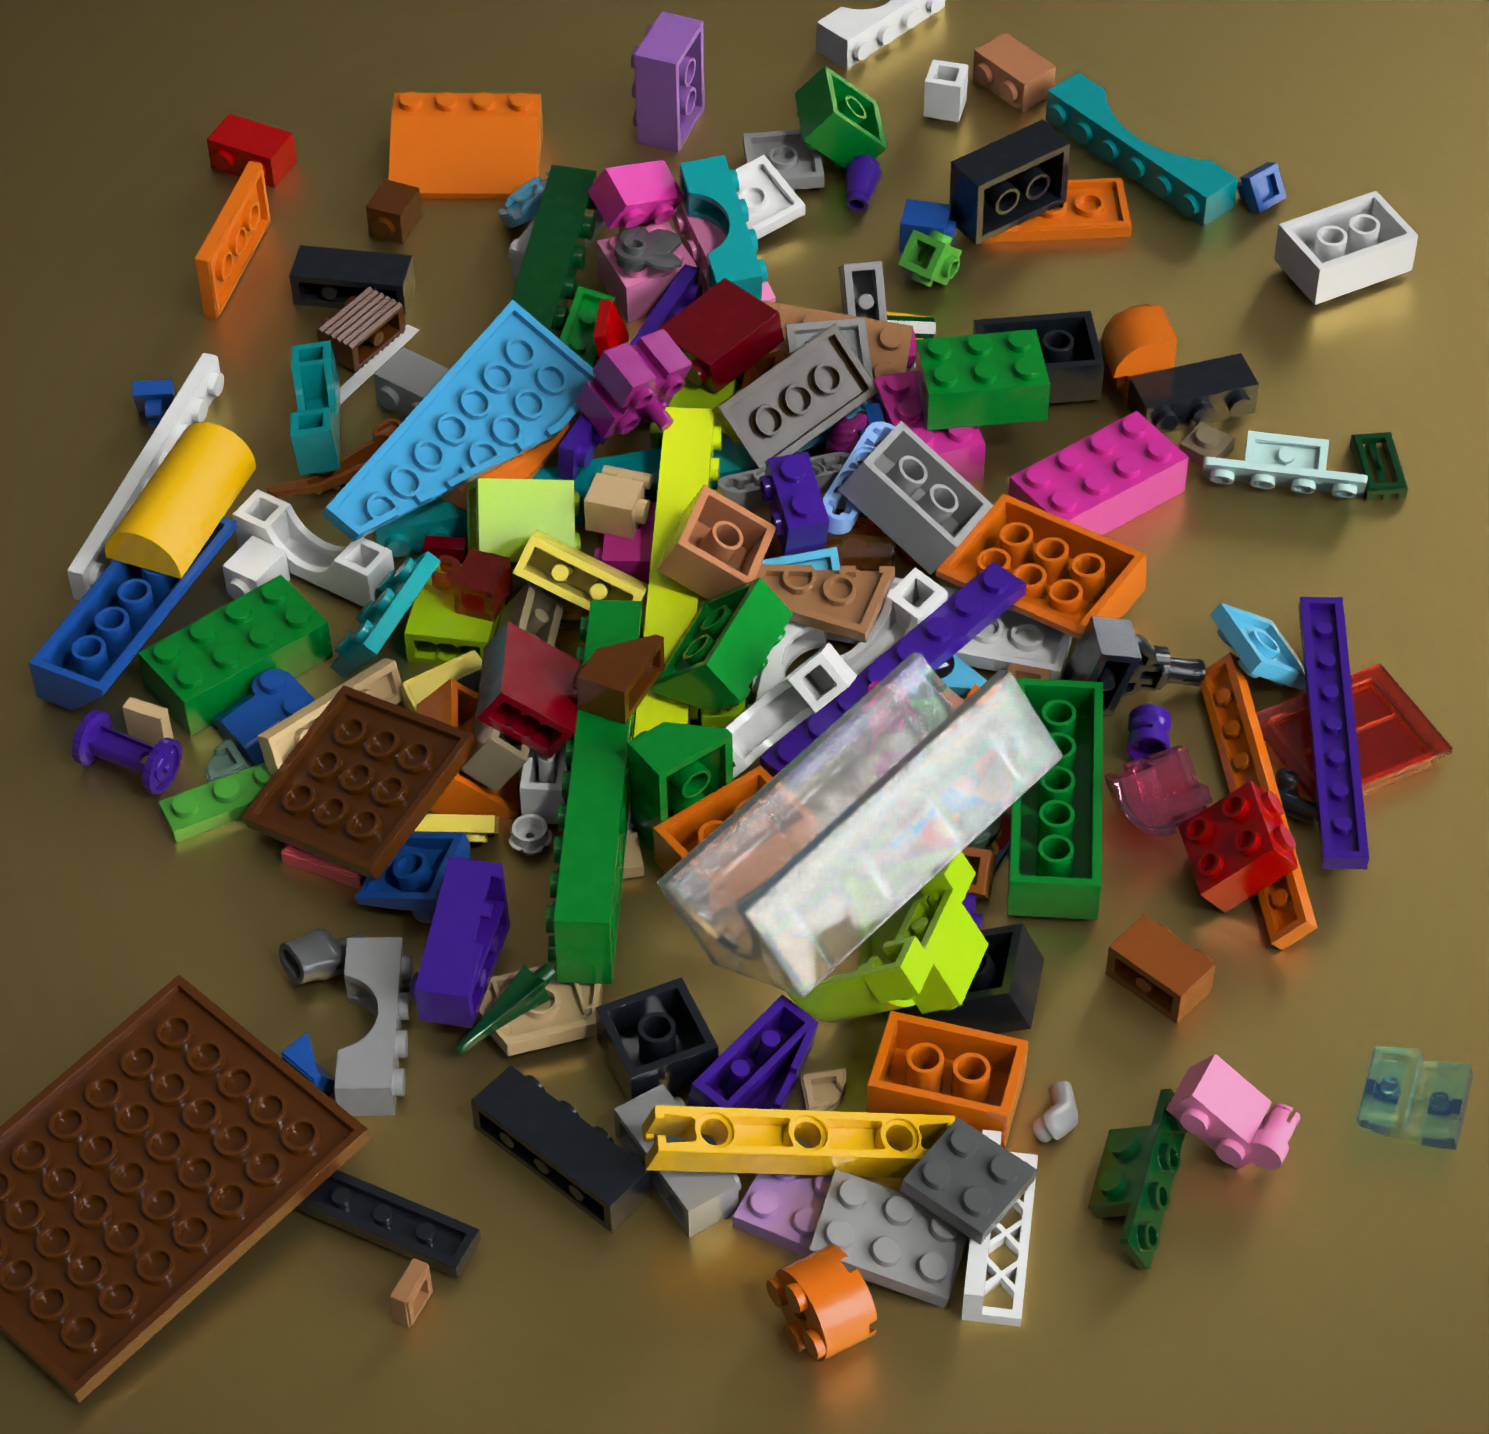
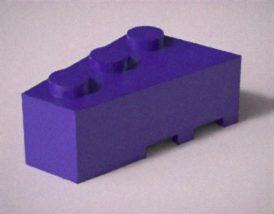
(462, 943)
(761, 1063)

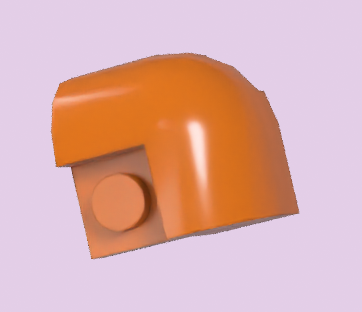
(1137, 343)

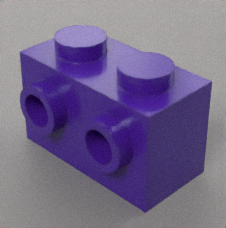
(795, 503)

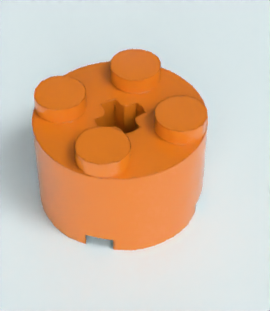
(823, 1303)

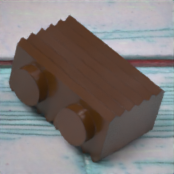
(362, 328)

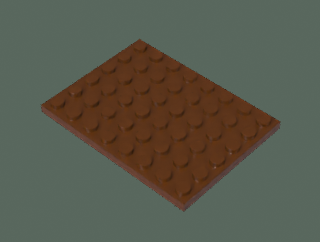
(151, 1180)

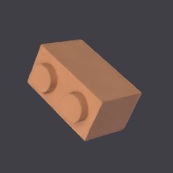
(1013, 72)

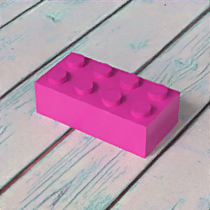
(1106, 476)

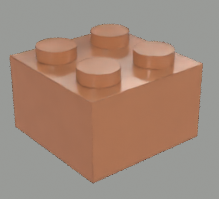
(716, 545)

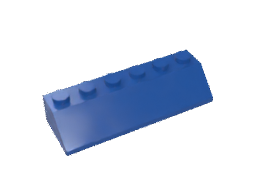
(112, 626)

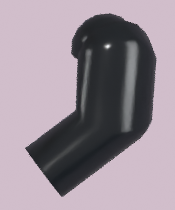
(1292, 802)

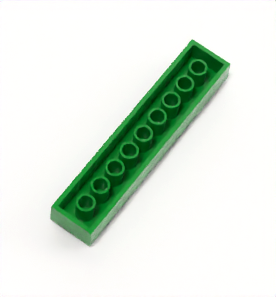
(593, 820)

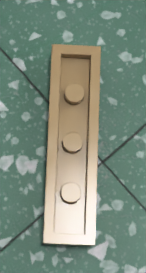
(378, 680)

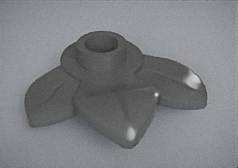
(641, 248)

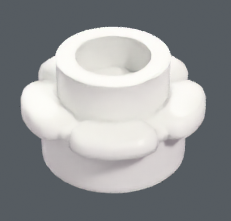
(526, 827)

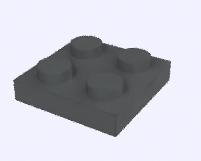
(968, 1180)

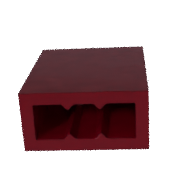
(724, 334)
(528, 690)

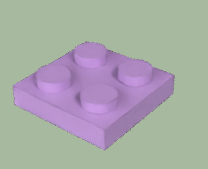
(783, 1209)

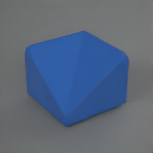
(301, 1058)

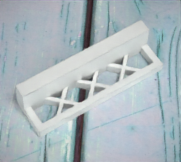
(979, 1263)

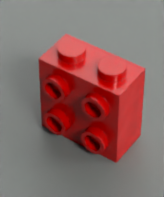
(1238, 846)

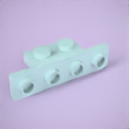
(1285, 462)

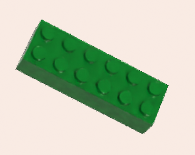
(1059, 818)

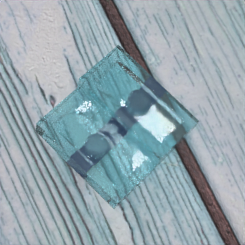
(1415, 1097)

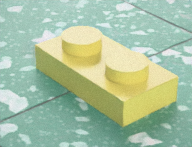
(474, 826)

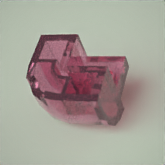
(1159, 791)

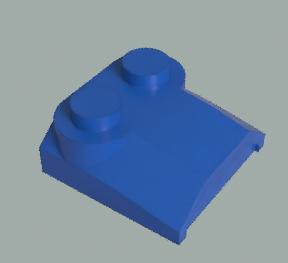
(272, 699)
(415, 874)

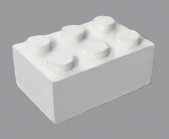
(1345, 247)

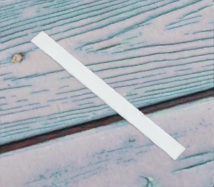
(374, 364)

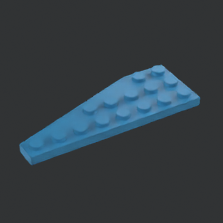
(490, 407)

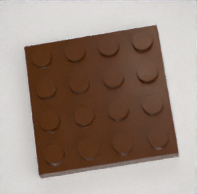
(360, 782)

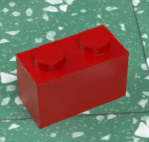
(245, 140)

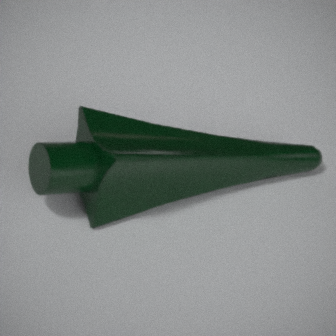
(521, 996)

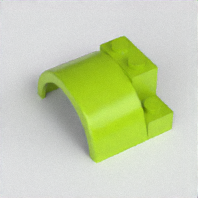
(915, 958)

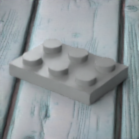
(889, 1238)

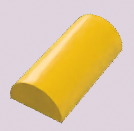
(183, 501)

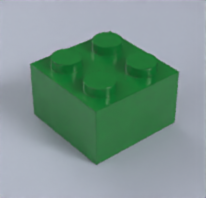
(839, 119)

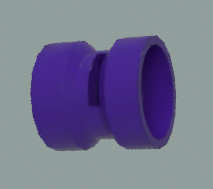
(1148, 727)

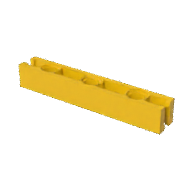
(766, 1143)

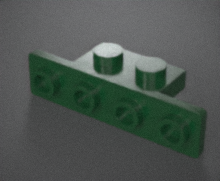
(1138, 1179)

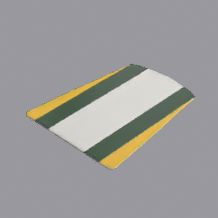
(923, 325)

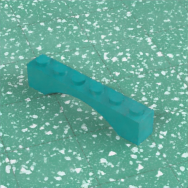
(1189, 184)

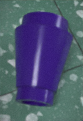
(861, 181)

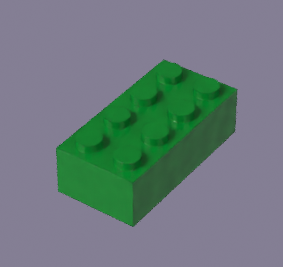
(219, 655)

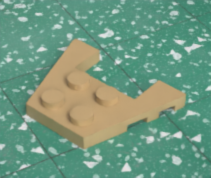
(562, 1019)

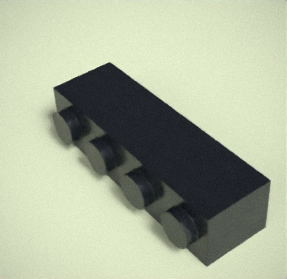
(562, 1148)

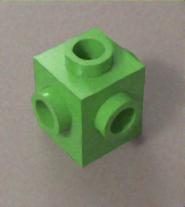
(930, 257)

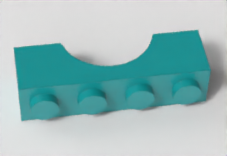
(712, 196)
(317, 419)

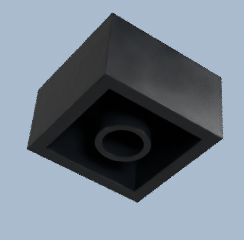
(655, 1039)

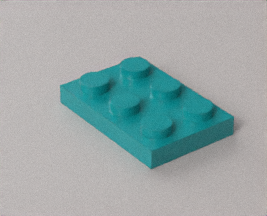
(381, 617)

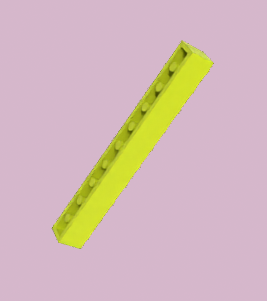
(684, 468)

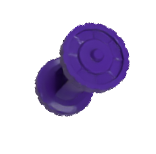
(98, 740)

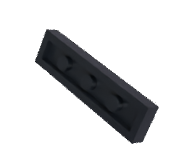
(393, 1222)

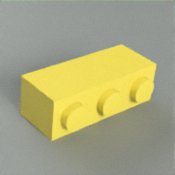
(574, 573)

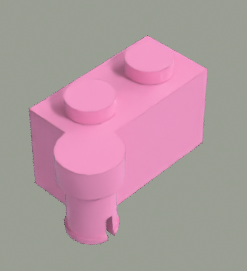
(1231, 1115)

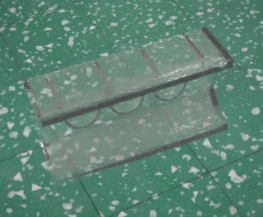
(858, 824)

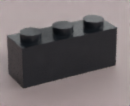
(333, 275)
(1195, 393)

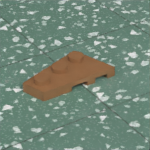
(831, 600)

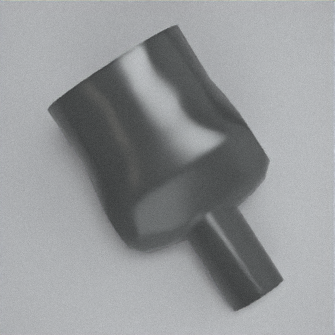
(314, 956)

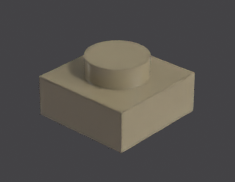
(1206, 442)

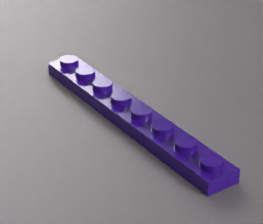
(581, 441)
(935, 638)
(1333, 734)

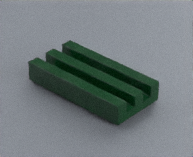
(1382, 487)

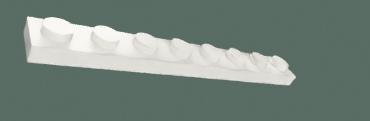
(187, 408)

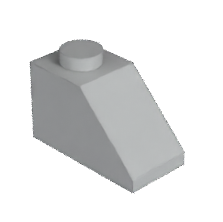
(863, 290)

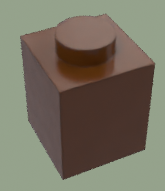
(393, 211)

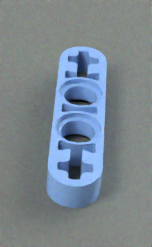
(845, 521)

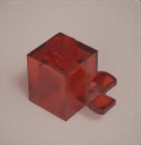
(477, 585)

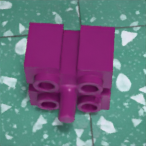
(634, 385)

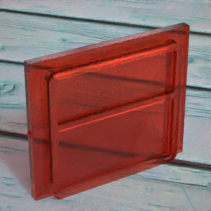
(1390, 729)

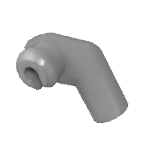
(1059, 1118)

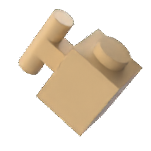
(617, 501)

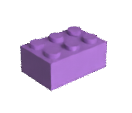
(669, 81)

